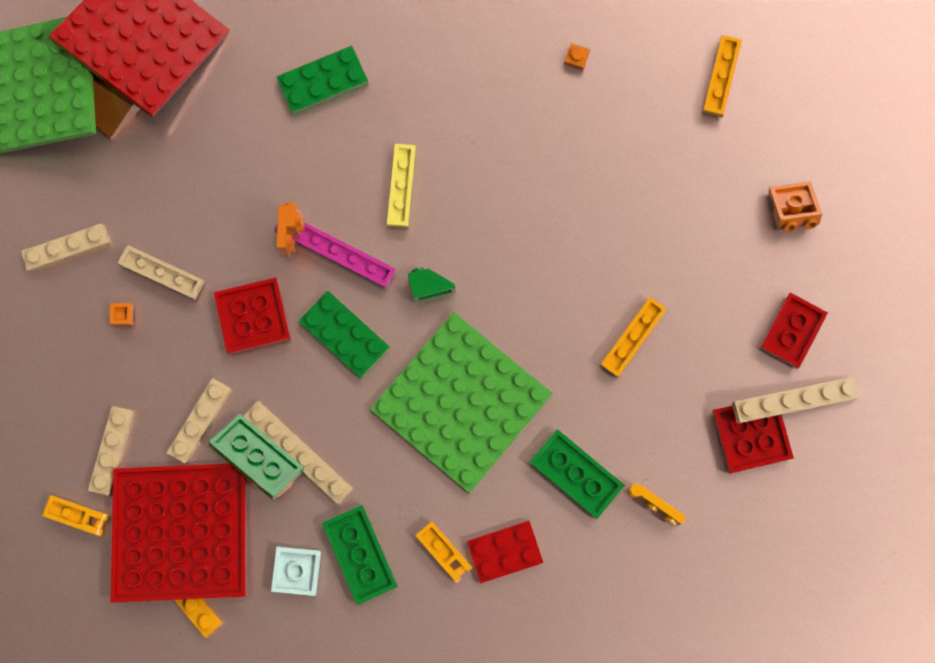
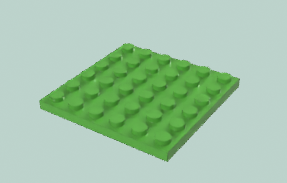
(42, 90)
(461, 402)

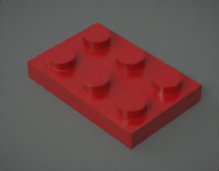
(793, 330)
(505, 551)

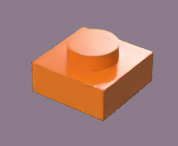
(577, 57)
(121, 314)

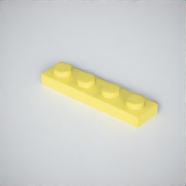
(401, 185)

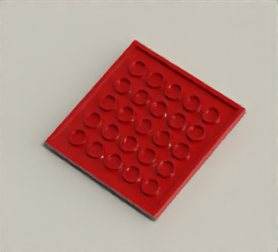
(140, 45)
(178, 533)

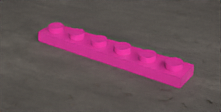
(345, 255)

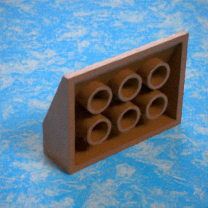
(111, 108)

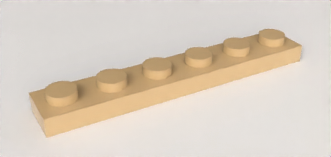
(795, 400)
(313, 465)

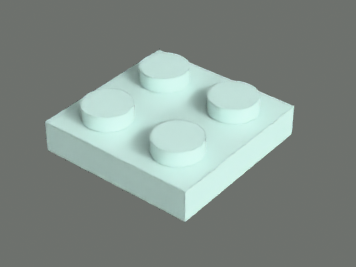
(296, 571)

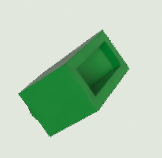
(428, 284)

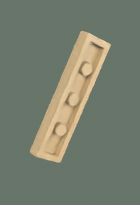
(65, 247)
(161, 272)
(199, 421)
(111, 450)

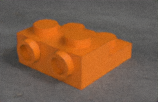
(795, 206)
(289, 226)

